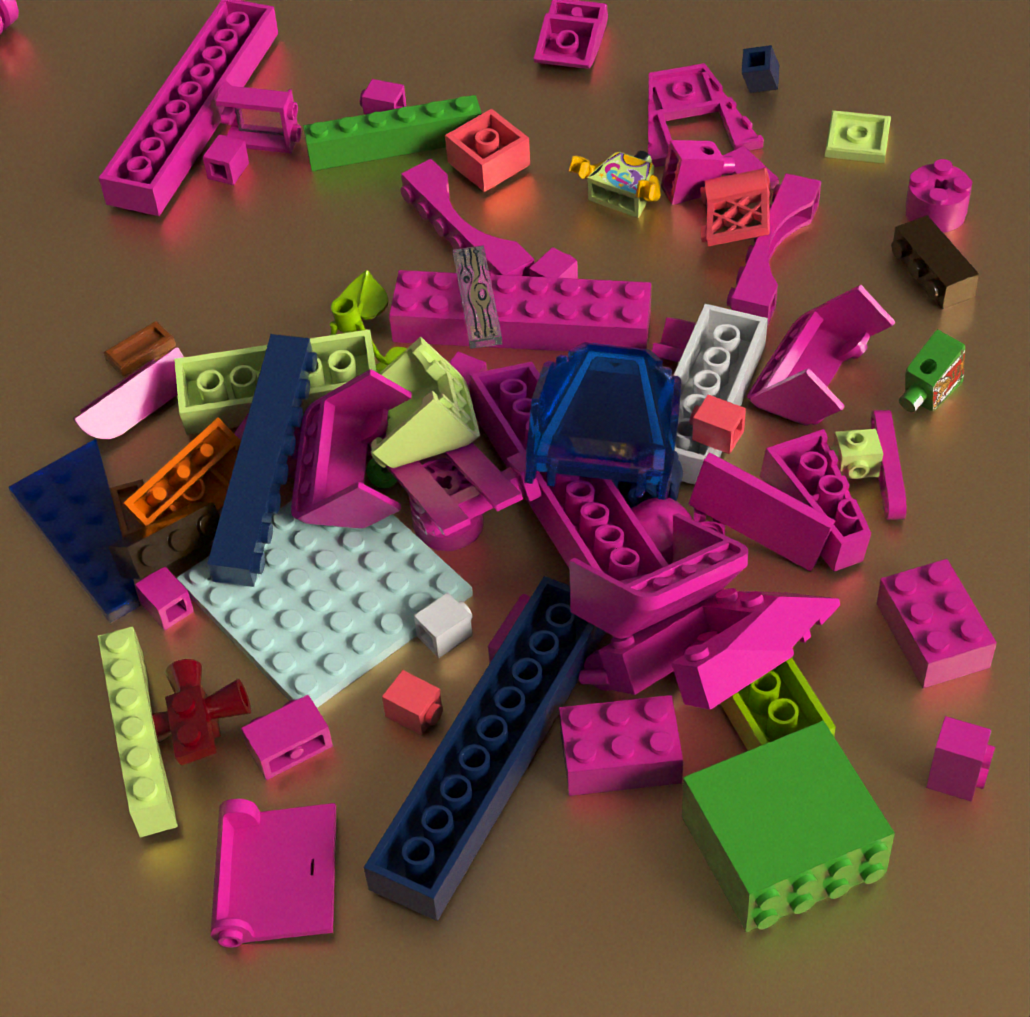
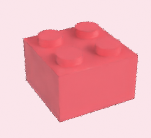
(487, 150)

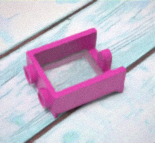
(260, 117)

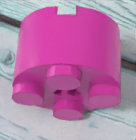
(940, 193)

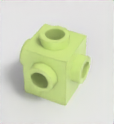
(858, 453)

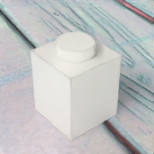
(443, 624)

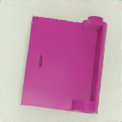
(266, 872)

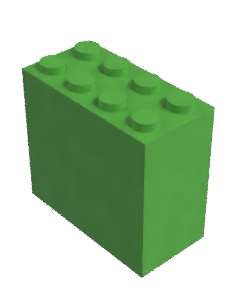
(786, 826)

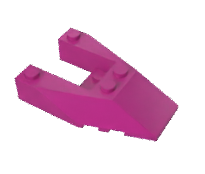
(716, 644)

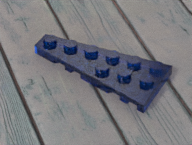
(79, 521)

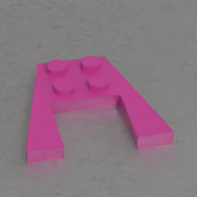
(690, 93)

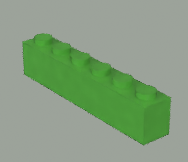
(386, 132)

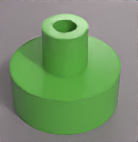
(379, 476)

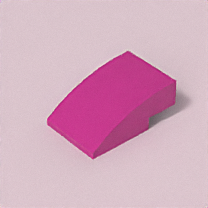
(571, 33)

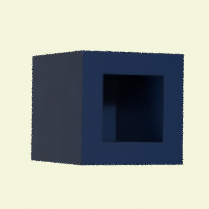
(760, 69)

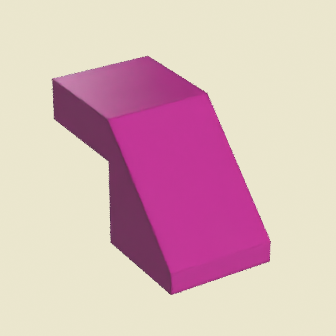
(674, 339)

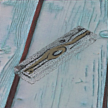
(477, 297)

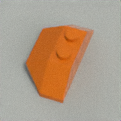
(194, 475)

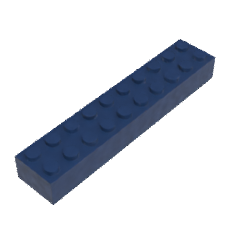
(483, 755)

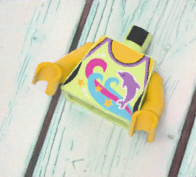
(620, 181)

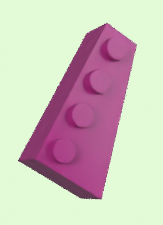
(810, 474)

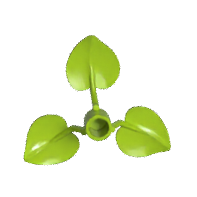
(364, 300)

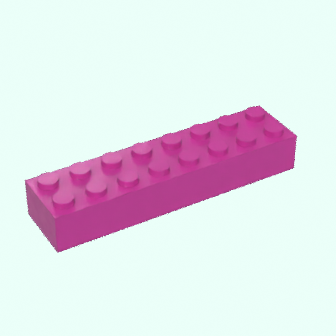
(530, 311)

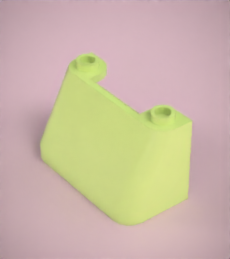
(435, 417)

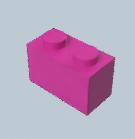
(287, 736)
(960, 759)

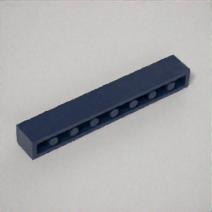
(261, 461)

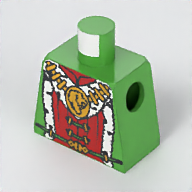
(934, 373)

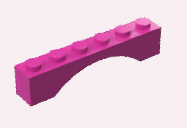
(428, 192)
(792, 209)

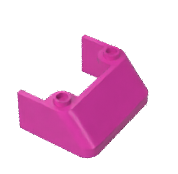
(811, 354)
(334, 454)
(700, 568)

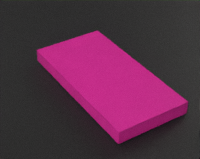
(760, 512)

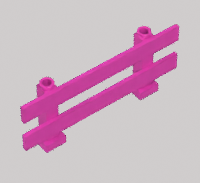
(488, 490)

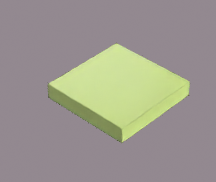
(858, 136)

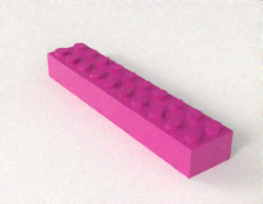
(184, 110)
(580, 514)

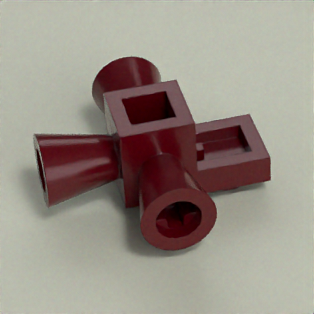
(193, 714)

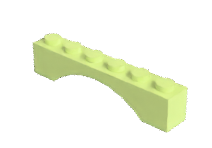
(135, 733)

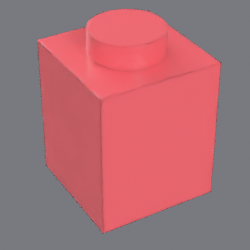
(718, 423)
(412, 703)

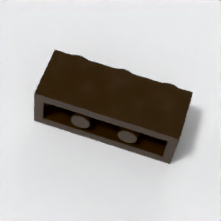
(935, 262)
(165, 540)

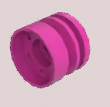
(451, 481)

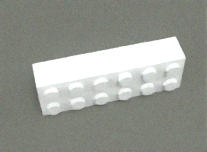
(716, 363)

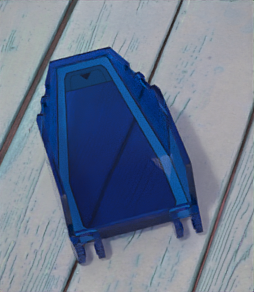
(605, 417)

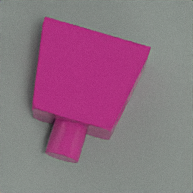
(689, 166)

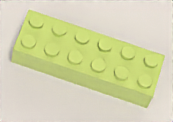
(226, 380)

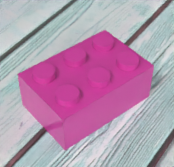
(935, 623)
(621, 745)

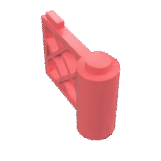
(736, 193)

